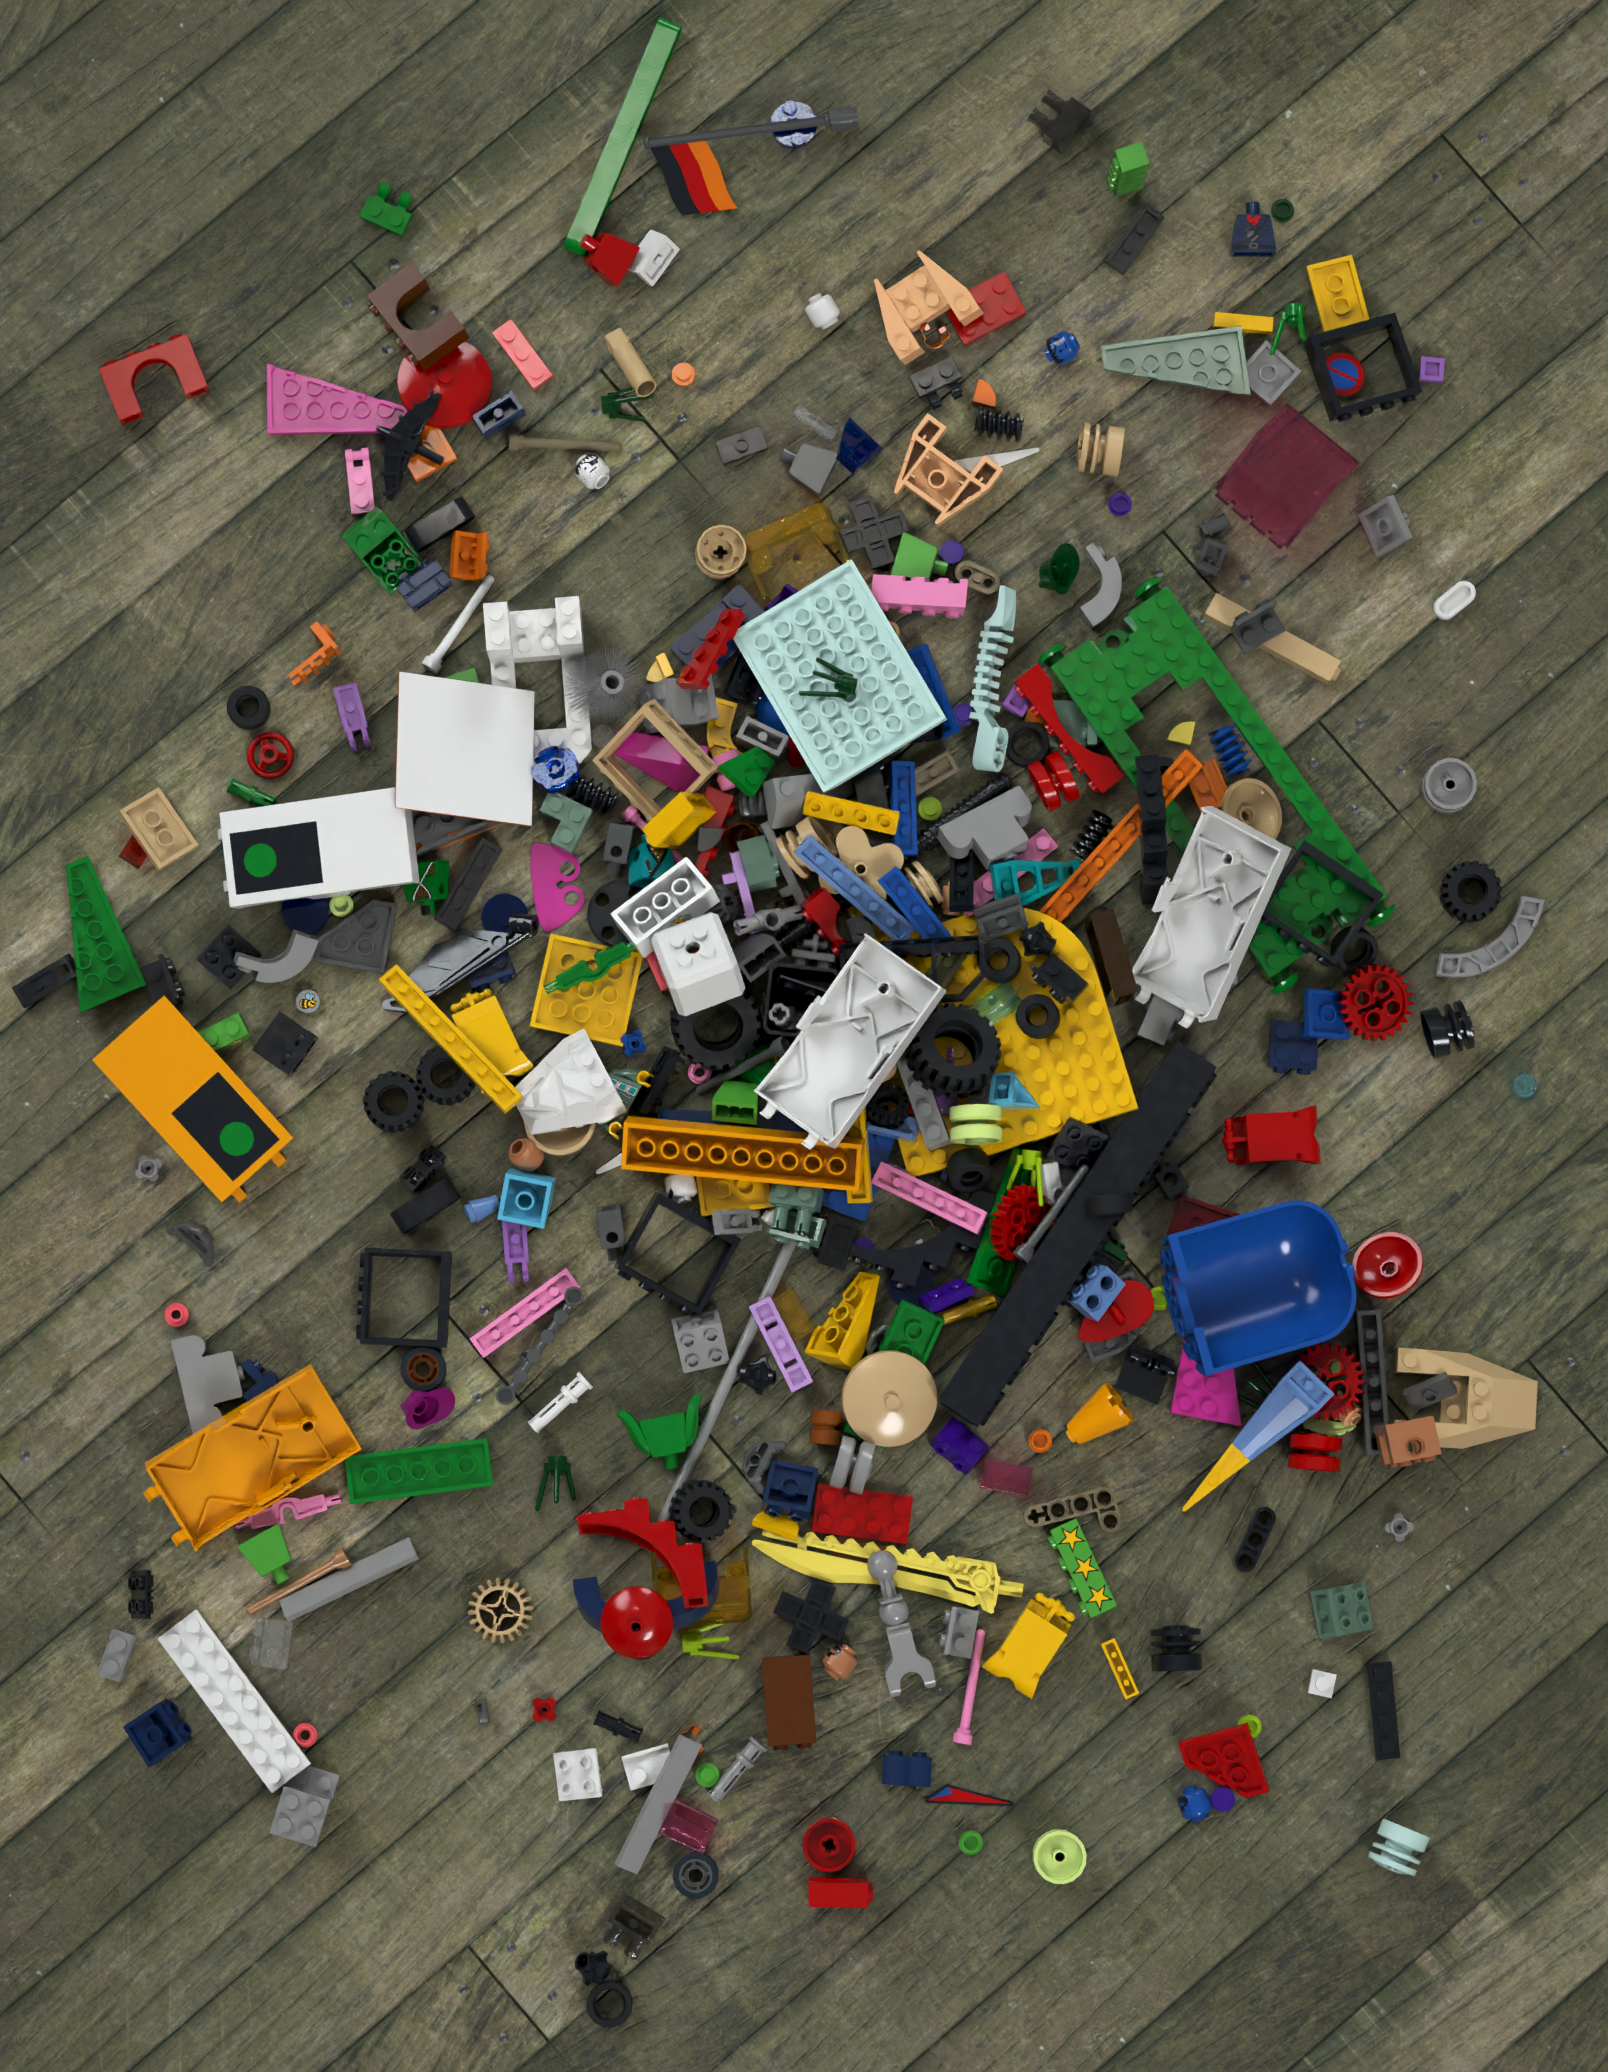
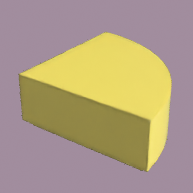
(1182, 733)

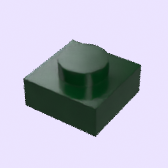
(1115, 1249)

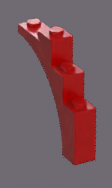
(635, 1525)

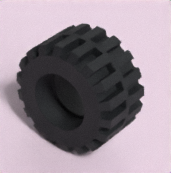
(1490, 886)
(378, 1087)
(431, 1090)
(719, 1518)

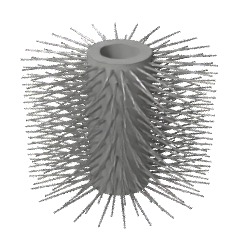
(607, 685)

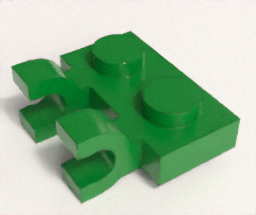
(386, 215)

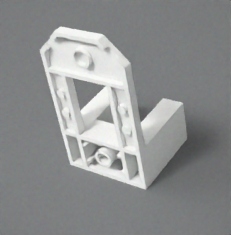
(542, 637)

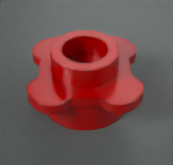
(548, 1704)

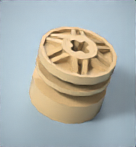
(1100, 449)
(730, 542)
(791, 841)
(924, 884)

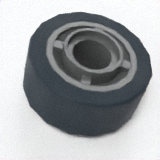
(693, 1889)

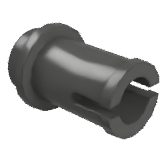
(1214, 525)

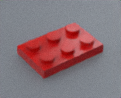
(999, 306)

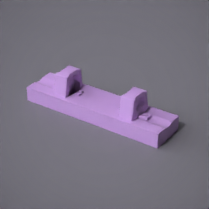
(738, 876)
(780, 1344)

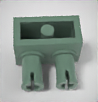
(794, 1198)

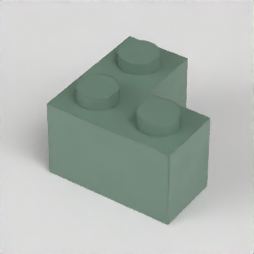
(572, 820)
(758, 863)

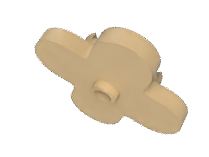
(856, 849)

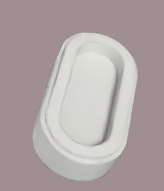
(1454, 600)

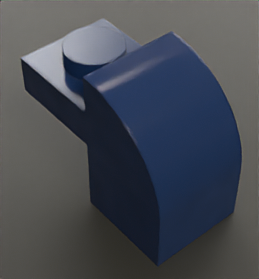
(263, 1382)

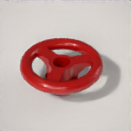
(262, 738)

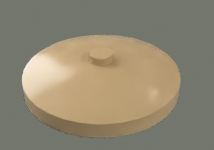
(889, 1398)

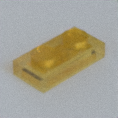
(793, 1315)

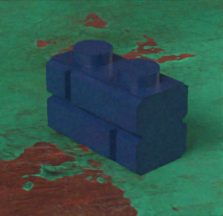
(498, 415)
(424, 585)

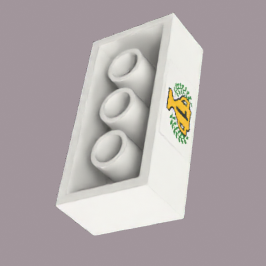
(667, 901)

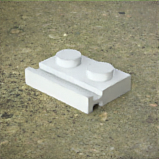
(645, 1765)

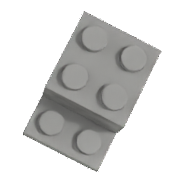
(685, 706)
(305, 1805)

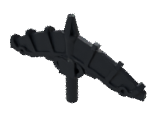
(405, 442)

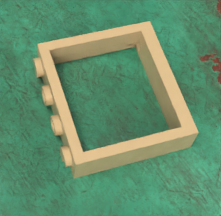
(675, 735)

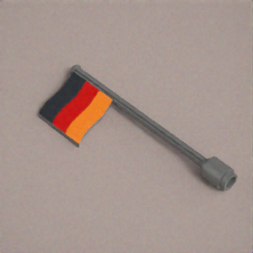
(694, 172)

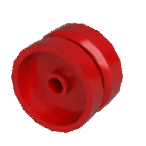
(1055, 780)
(1314, 1453)
(822, 1857)

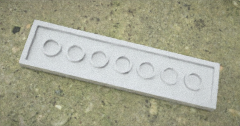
(234, 1701)

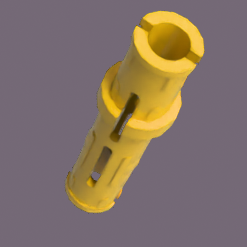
(968, 1309)

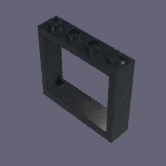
(1323, 379)
(1343, 875)
(365, 1286)
(665, 1294)

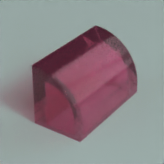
(1006, 1477)
(689, 1826)

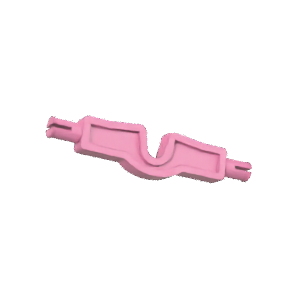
(300, 1508)

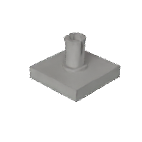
(1385, 525)

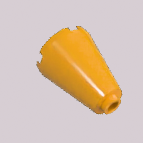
(1099, 1416)

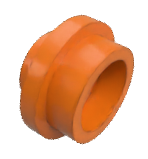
(683, 374)
(1040, 1440)

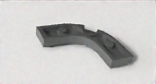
(1107, 1348)

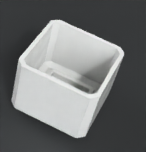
(702, 977)

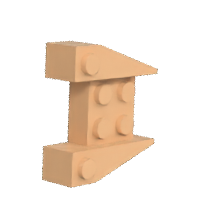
(920, 300)
(938, 478)

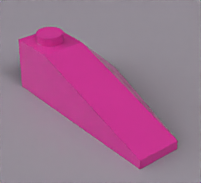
(659, 760)

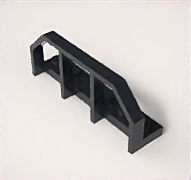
(929, 947)

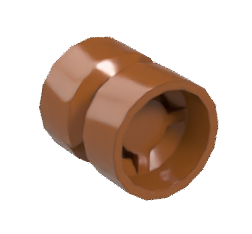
(826, 1427)

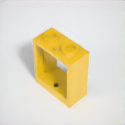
(678, 820)

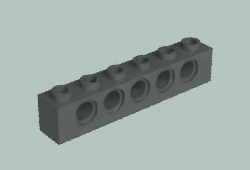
(1371, 1355)

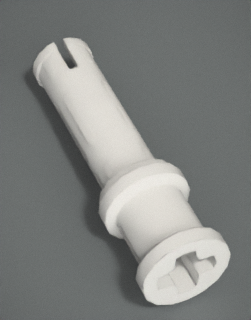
(568, 1395)

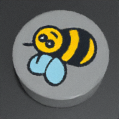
(308, 1001)

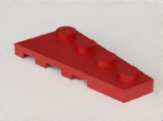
(705, 657)

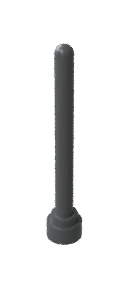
(777, 1049)
(1026, 1250)

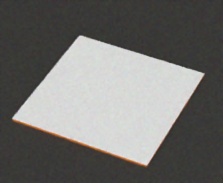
(464, 749)

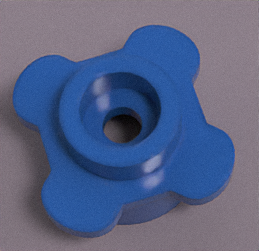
(627, 1040)

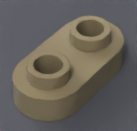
(978, 576)

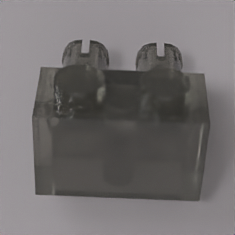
(1069, 120)
(637, 1921)

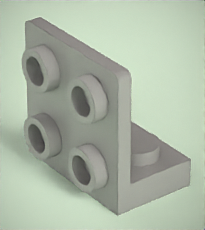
(700, 1341)
(960, 1632)

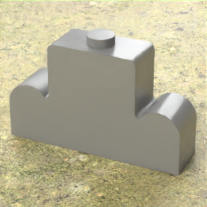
(990, 829)
(206, 1379)

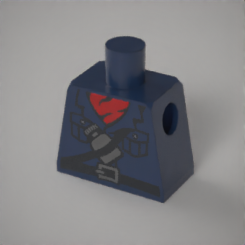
(1253, 234)

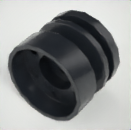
(1447, 1029)
(1176, 1649)

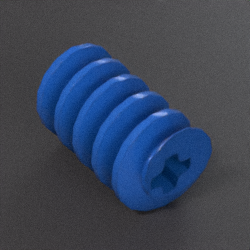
(1230, 750)

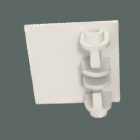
(577, 1774)

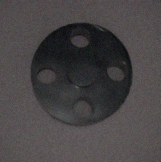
(600, 917)

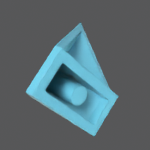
(1009, 1092)

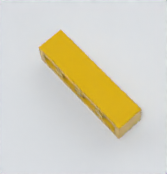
(1248, 323)
(1119, 1668)

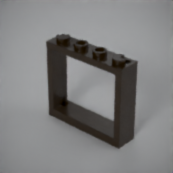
(1110, 957)

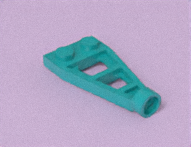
(1006, 883)

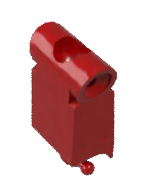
(1273, 1137)

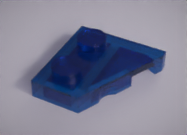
(856, 447)

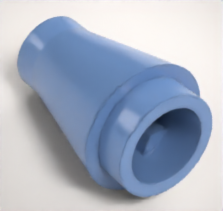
(481, 1208)

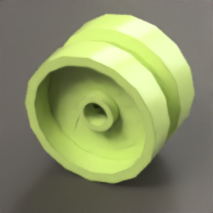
(976, 1124)
(1048, 1846)

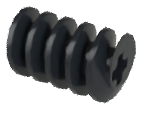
(998, 424)
(592, 795)
(1093, 835)

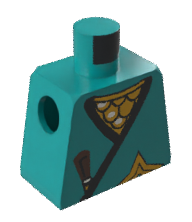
(648, 863)

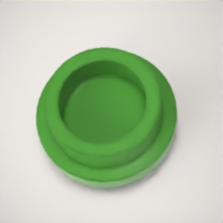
(707, 1775)
(970, 1842)

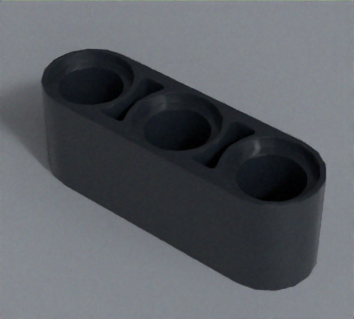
(439, 524)
(425, 1205)
(1254, 1527)

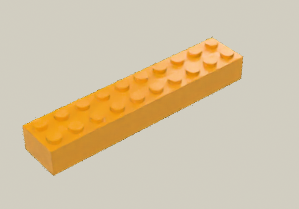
(740, 1154)

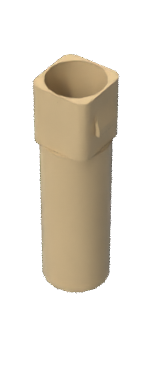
(630, 362)

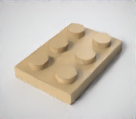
(158, 829)

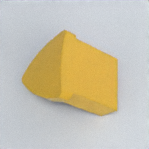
(660, 669)

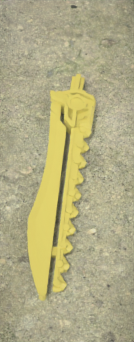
(964, 1572)

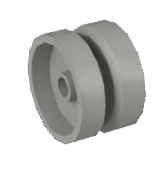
(1438, 795)
(852, 1465)

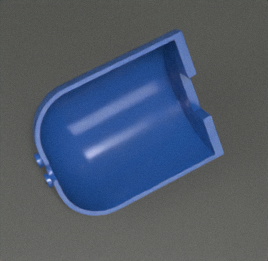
(1258, 1284)

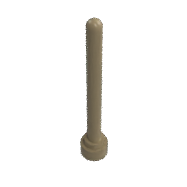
(518, 442)

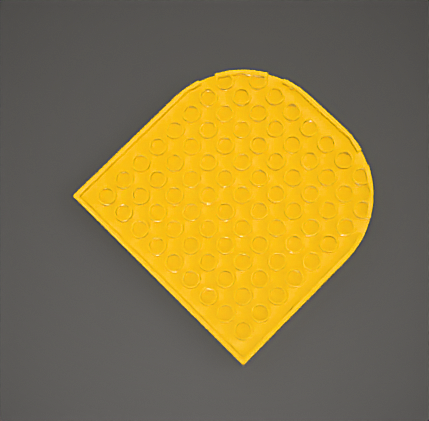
(1067, 1074)

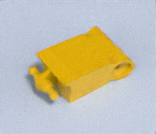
(490, 1032)
(1031, 1644)

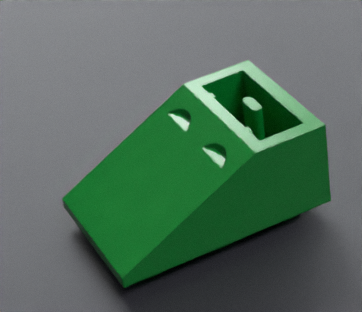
(382, 549)

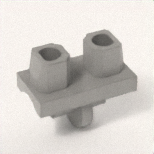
(824, 959)

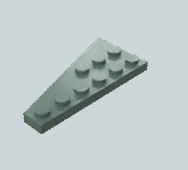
(1195, 359)

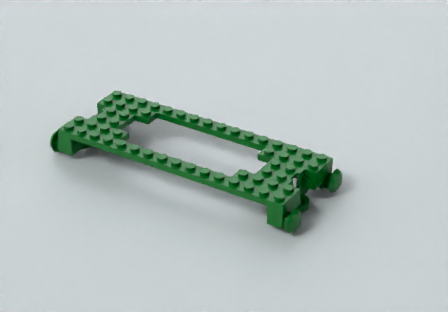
(1167, 641)

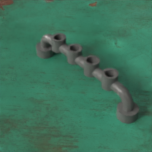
(506, 1394)

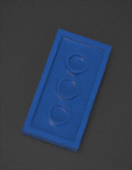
(837, 1199)

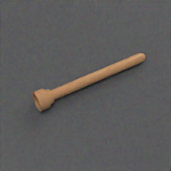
(338, 1561)

